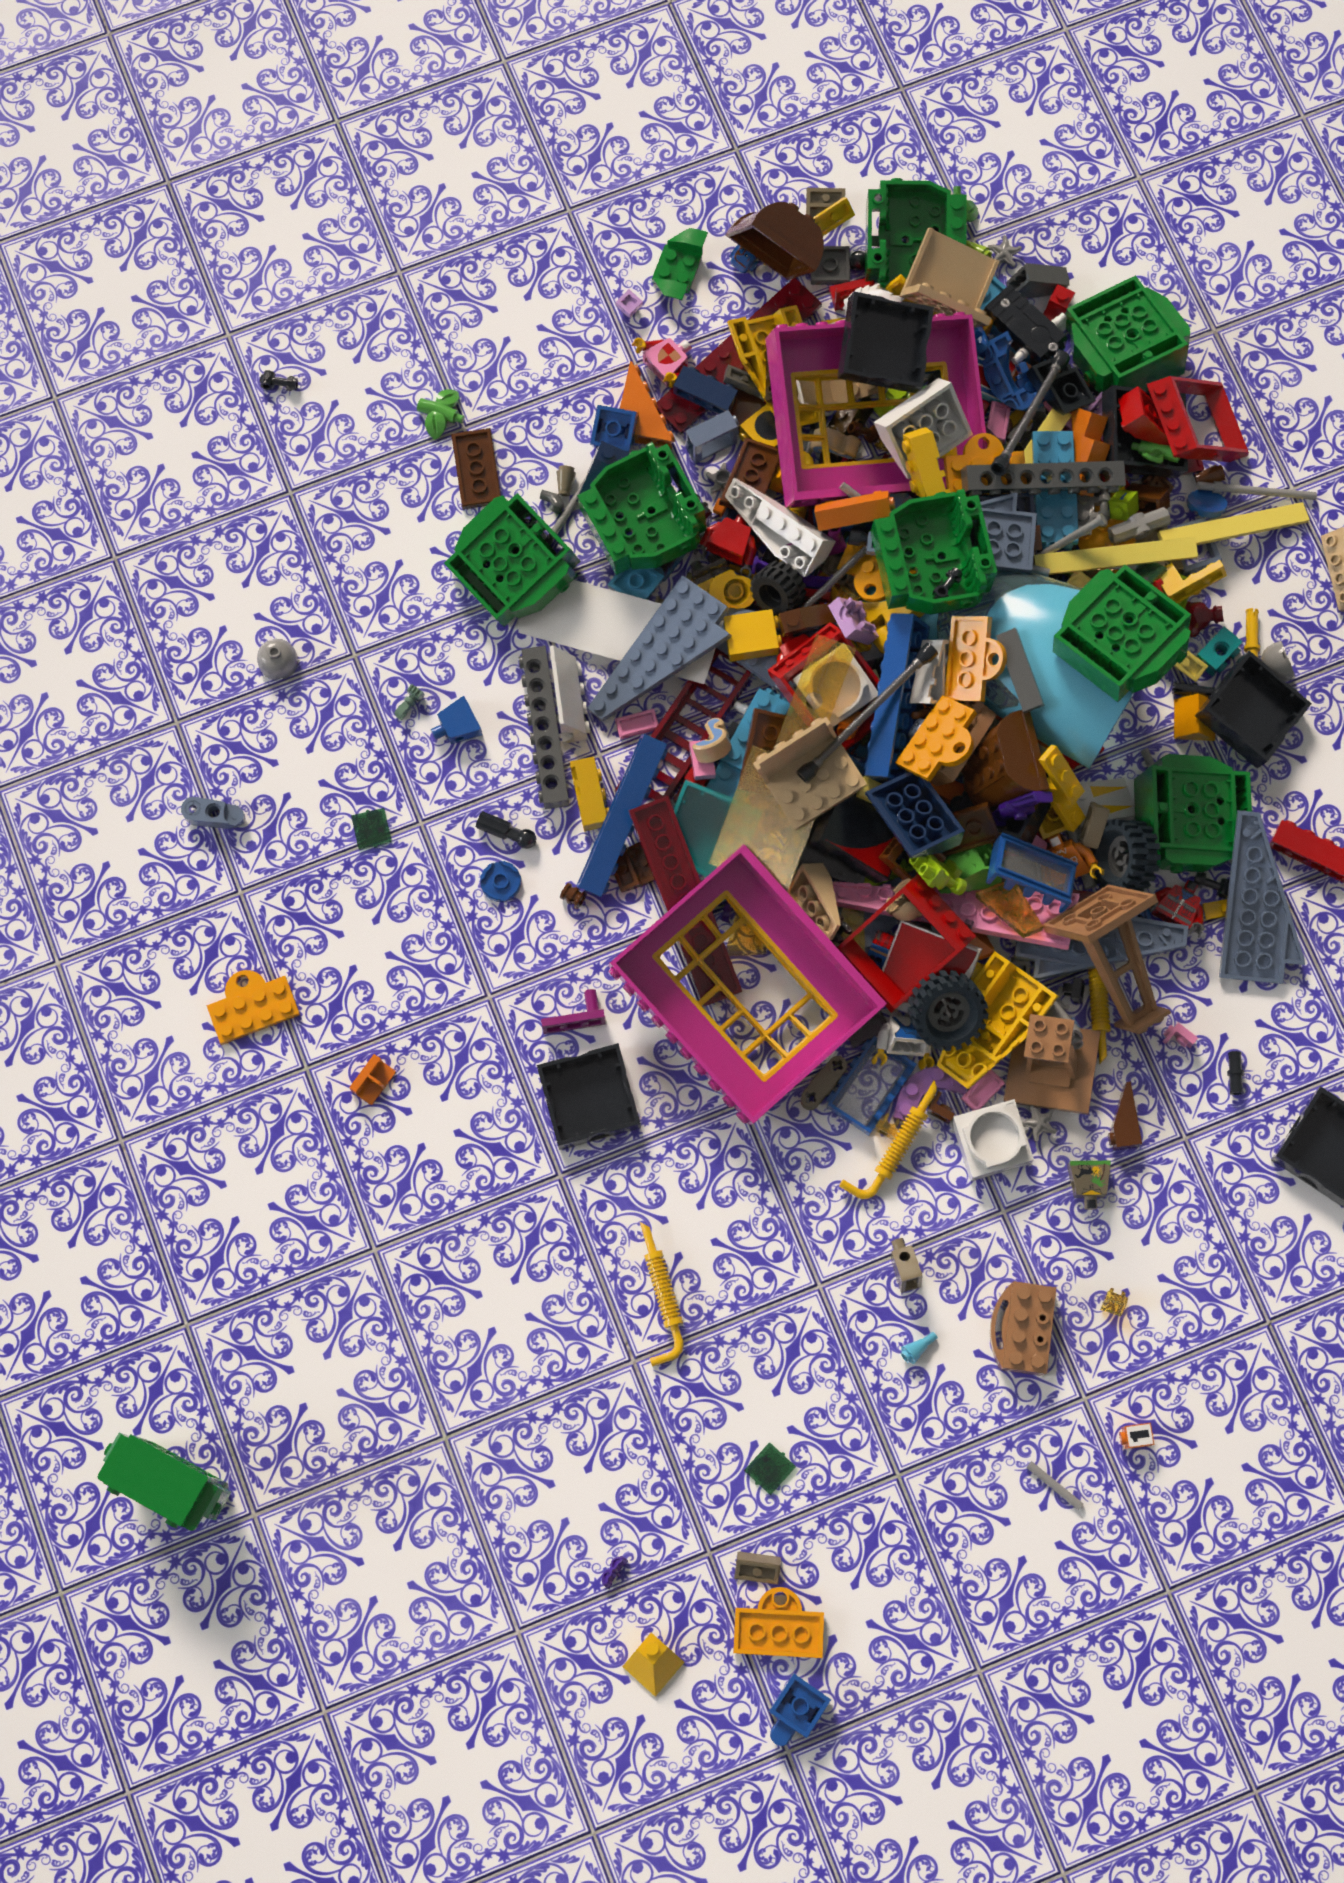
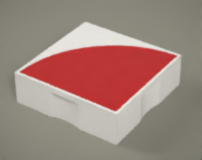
(920, 950)

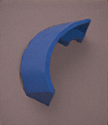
(999, 376)

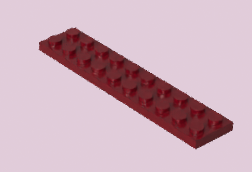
(683, 413)
(675, 878)

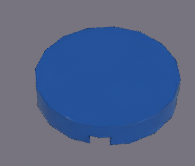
(1206, 503)
(500, 881)

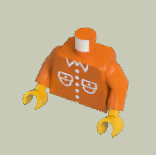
(1076, 852)

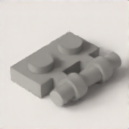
(1087, 504)

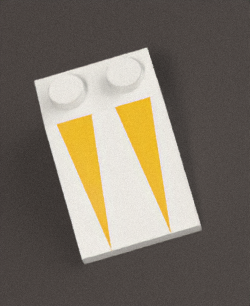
(1110, 794)

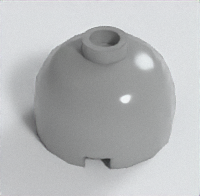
(1276, 658)
(277, 659)

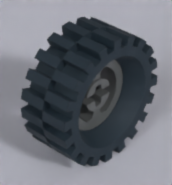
(1127, 855)
(966, 1010)

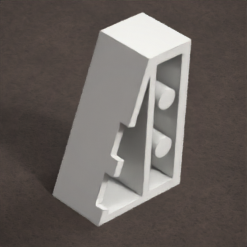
(931, 677)

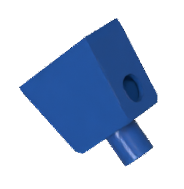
(457, 723)

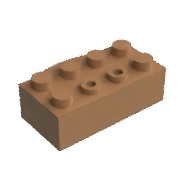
(977, 730)
(1024, 1328)

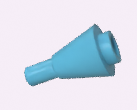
(914, 1350)

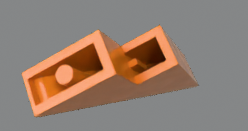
(650, 424)
(1087, 433)

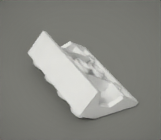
(568, 696)

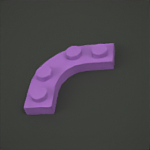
(919, 1084)

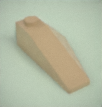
(815, 895)

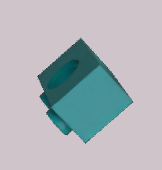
(1223, 641)

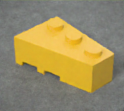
(923, 463)
(589, 793)

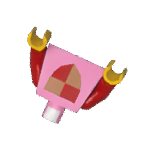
(664, 357)

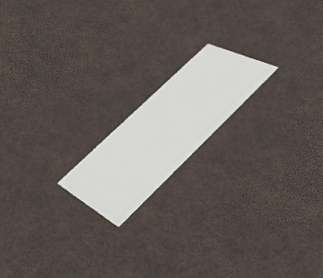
(600, 624)

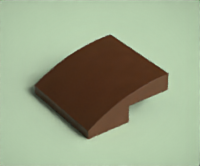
(633, 869)

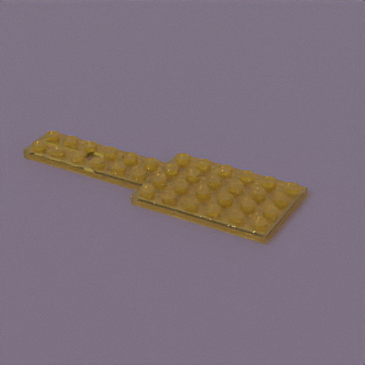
(754, 812)

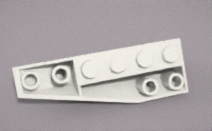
(781, 526)

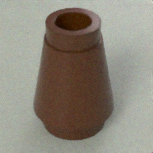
(1211, 474)

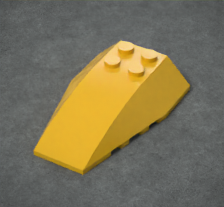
(751, 347)
(1010, 1001)

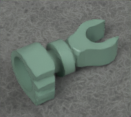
(415, 694)

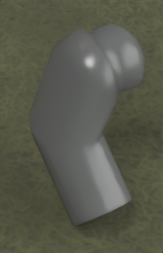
(555, 500)

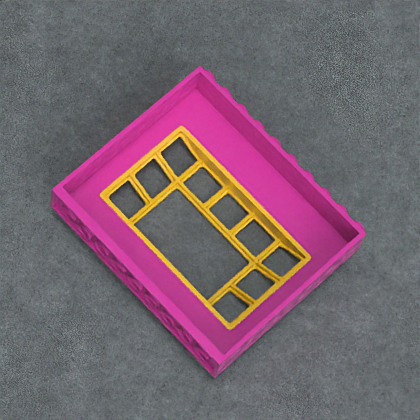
(814, 356)
(791, 940)

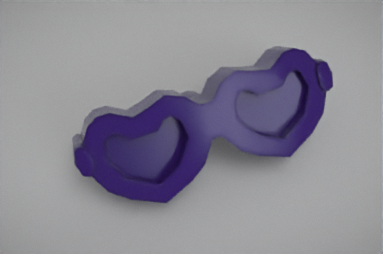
(726, 912)
(610, 1574)

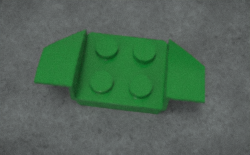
(679, 263)

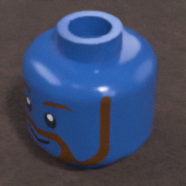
(743, 260)

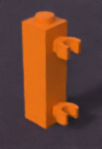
(853, 510)

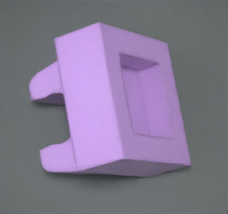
(629, 303)

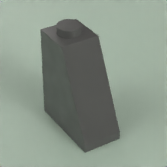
(1038, 280)

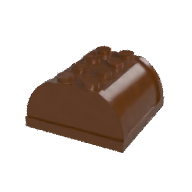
(780, 239)
(1005, 763)

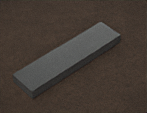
(1020, 671)

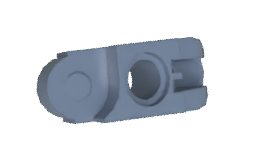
(228, 817)

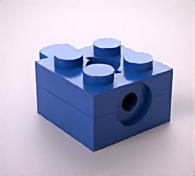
(614, 427)
(797, 1710)

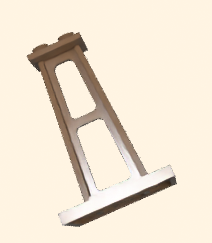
(1097, 916)
(1049, 1070)

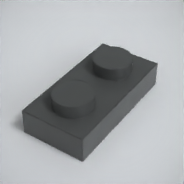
(740, 380)

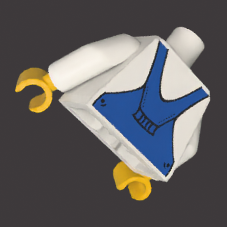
(901, 1038)

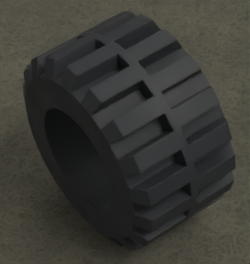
(778, 588)

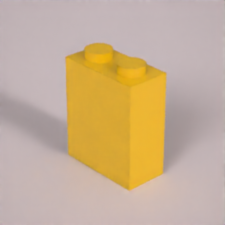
(752, 635)

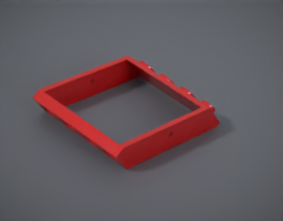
(1178, 427)
(796, 661)
(940, 917)

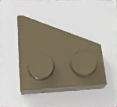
(821, 198)

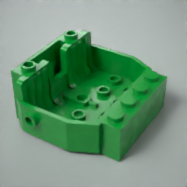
(907, 212)
(1103, 333)
(633, 489)
(930, 529)
(530, 576)
(1145, 646)
(1190, 781)
(162, 1481)

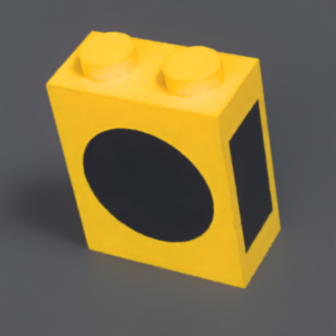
(760, 427)

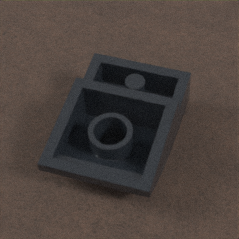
(1067, 390)

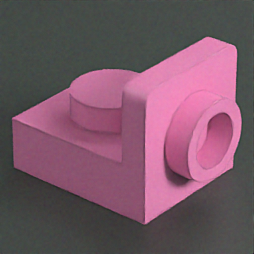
(1183, 1035)

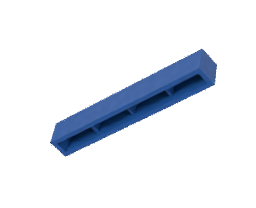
(618, 823)

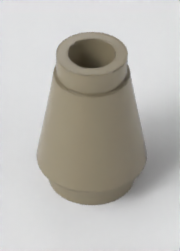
(565, 479)

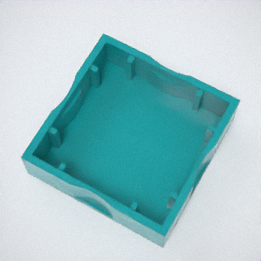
(701, 818)

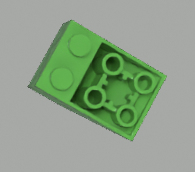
(974, 868)

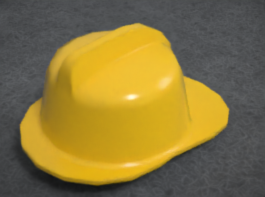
(732, 590)

